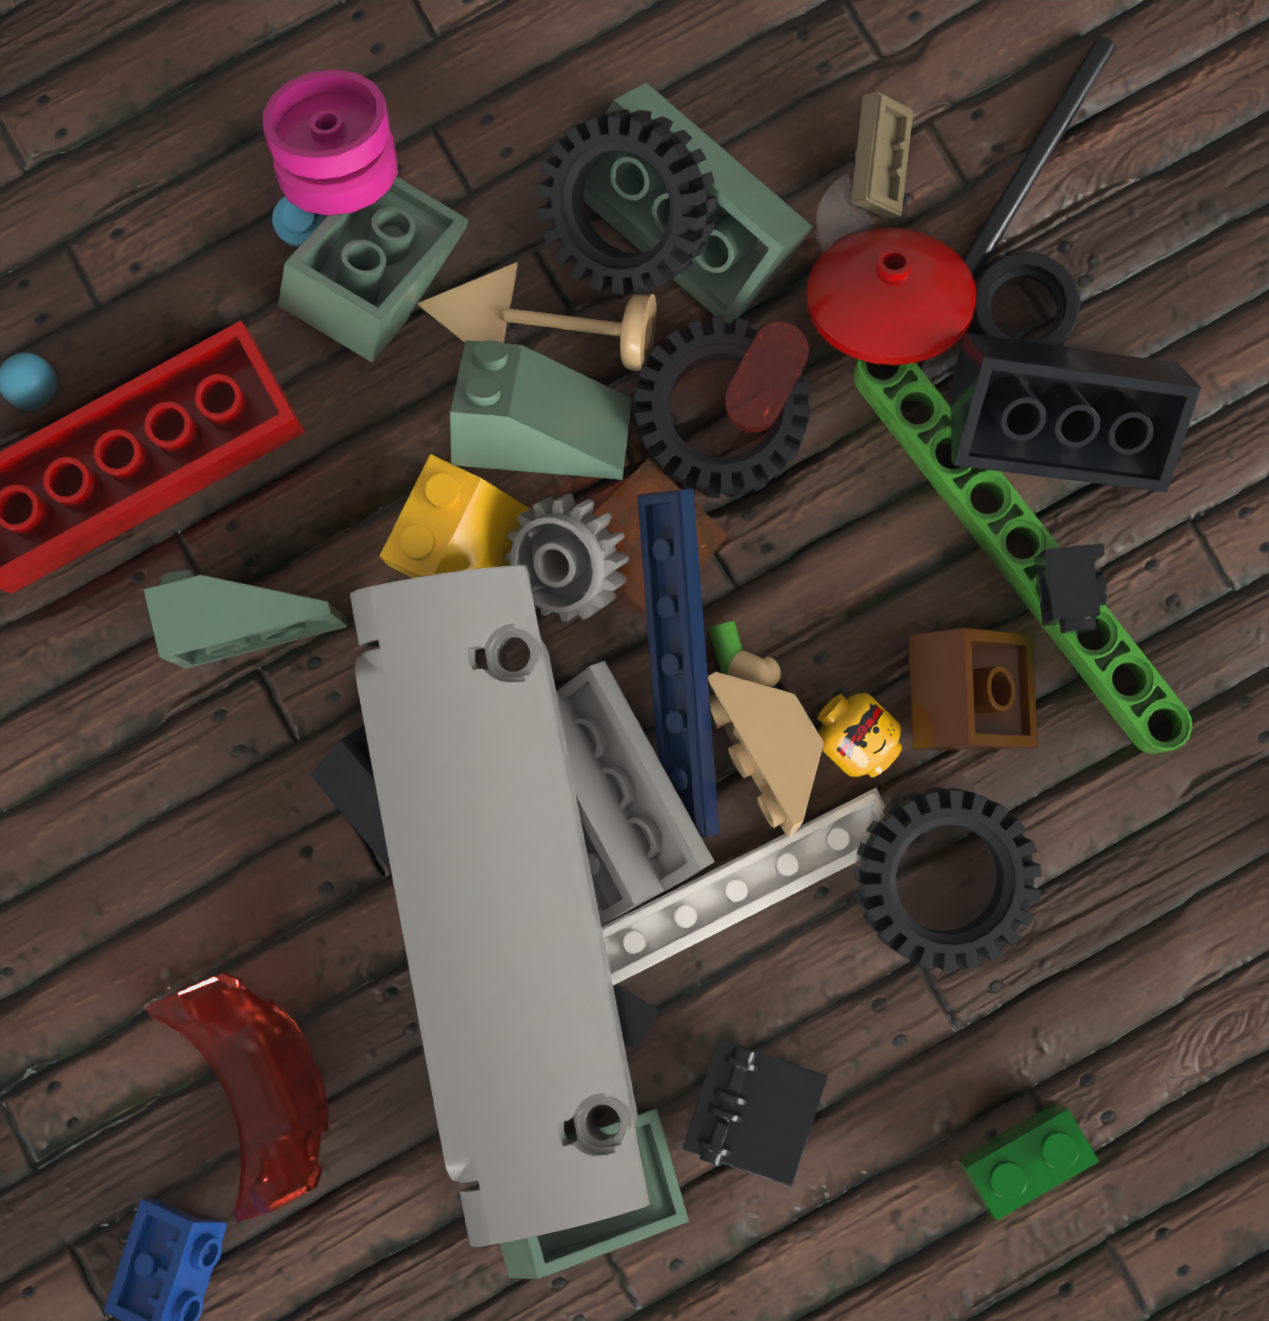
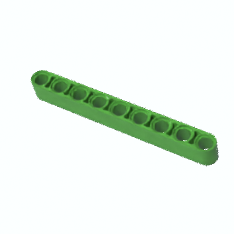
(990, 533)

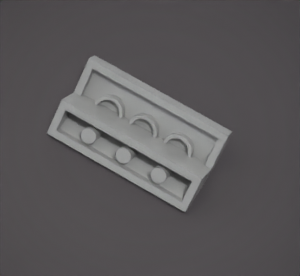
(627, 806)

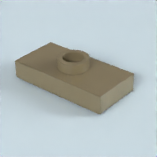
(881, 155)

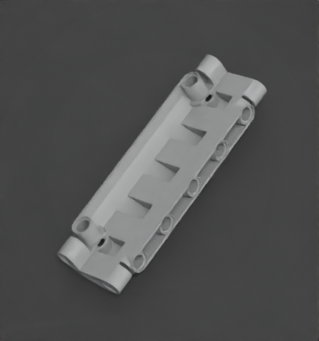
(496, 904)

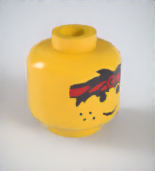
(859, 735)

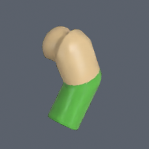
(739, 663)

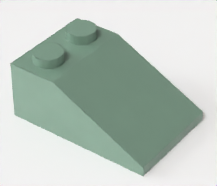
(370, 267)
(535, 415)
(218, 619)
(559, 1250)

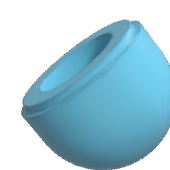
(27, 381)

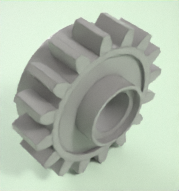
(568, 529)

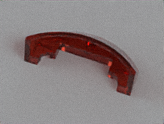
(268, 1083)

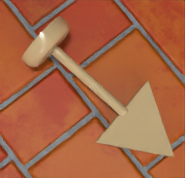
(483, 305)

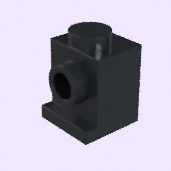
(1070, 587)

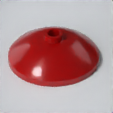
(891, 296)

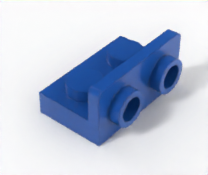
(165, 1265)

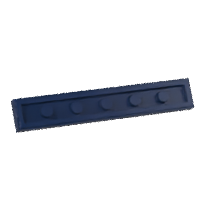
(678, 651)

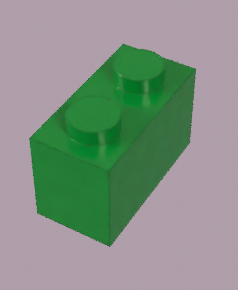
(1027, 1160)

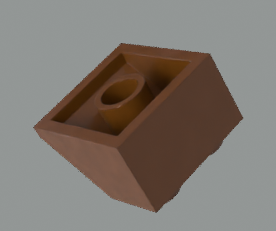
(972, 690)

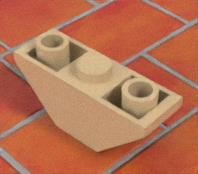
(770, 742)

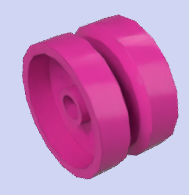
(330, 142)

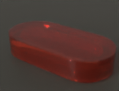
(766, 376)

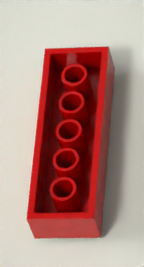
(138, 453)

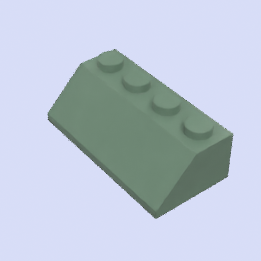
(752, 227)

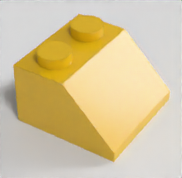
(451, 524)

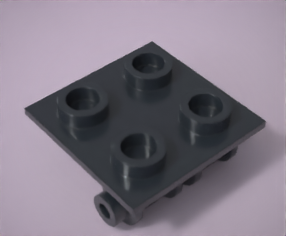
(754, 1112)

